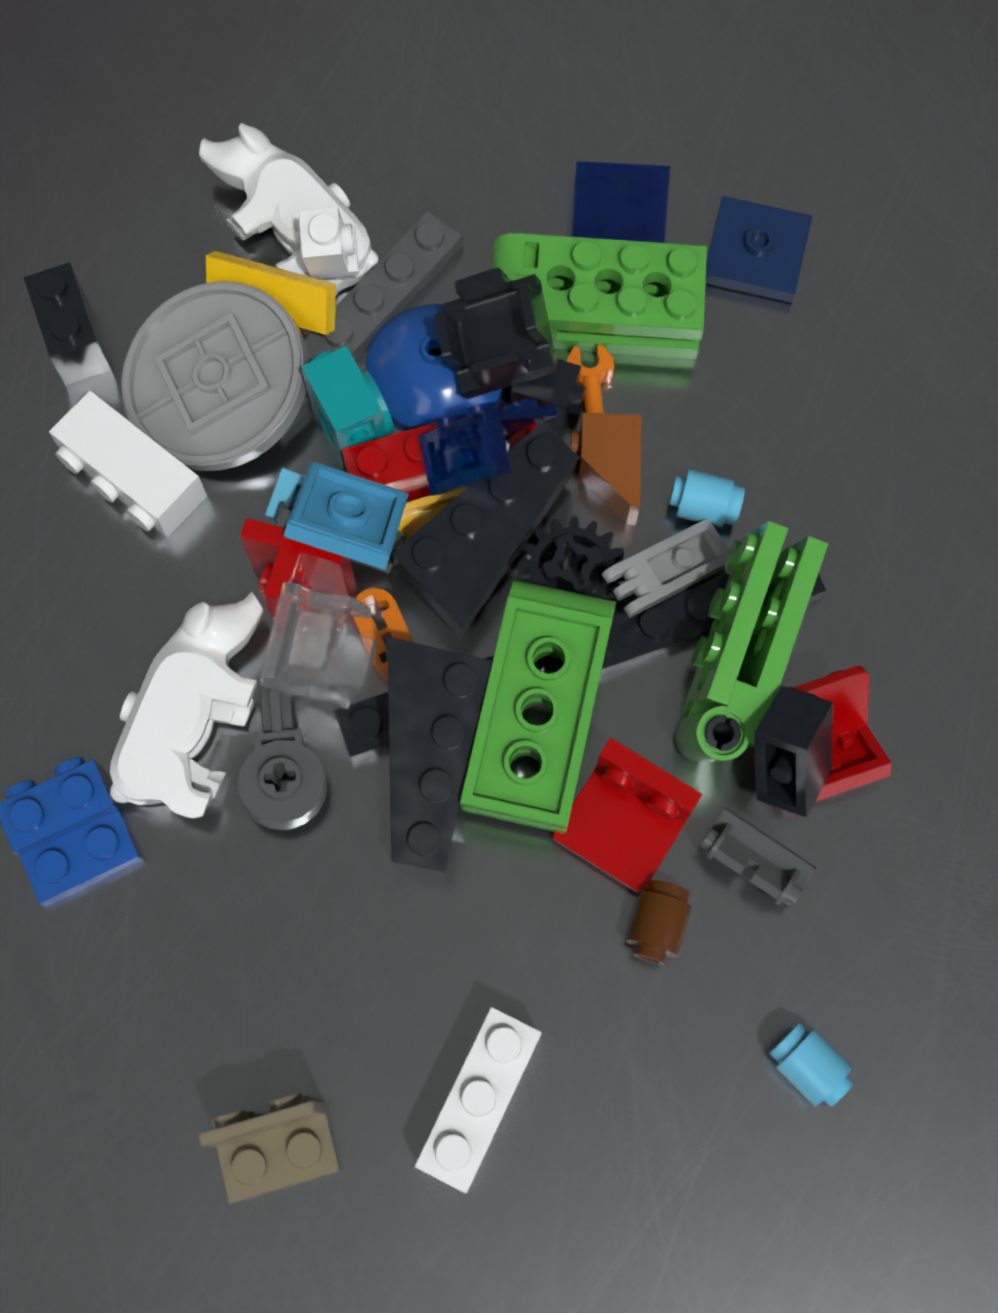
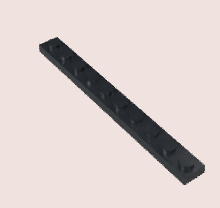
(650, 633)

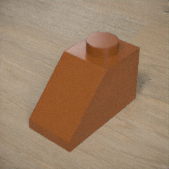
(611, 460)

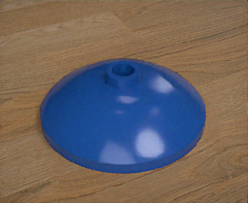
(411, 381)

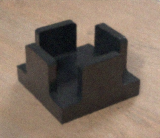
(496, 332)

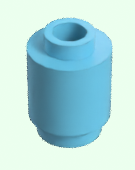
(707, 497)
(812, 1066)

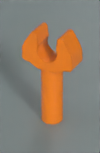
(593, 377)

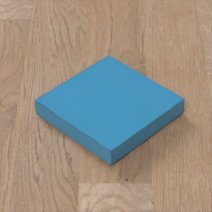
(346, 515)

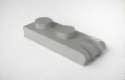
(669, 566)

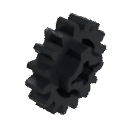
(581, 550)

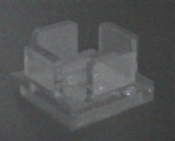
(312, 652)

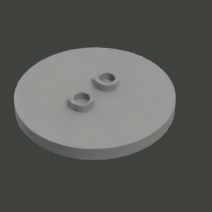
(215, 375)

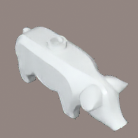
(275, 191)
(177, 707)

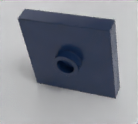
(757, 249)

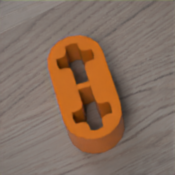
(393, 621)

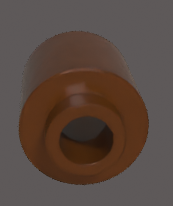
(659, 922)

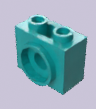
(345, 401)

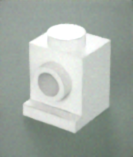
(328, 243)

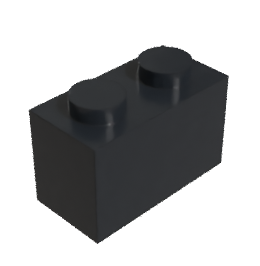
(67, 324)
(793, 750)

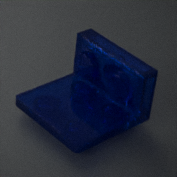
(620, 201)
(474, 447)

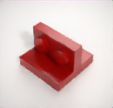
(294, 562)

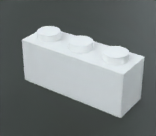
(127, 465)
(478, 1100)

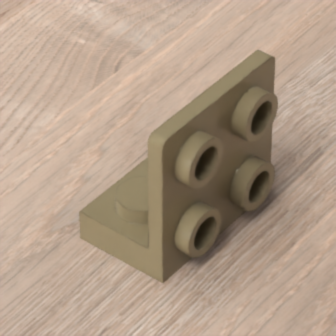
(273, 1149)

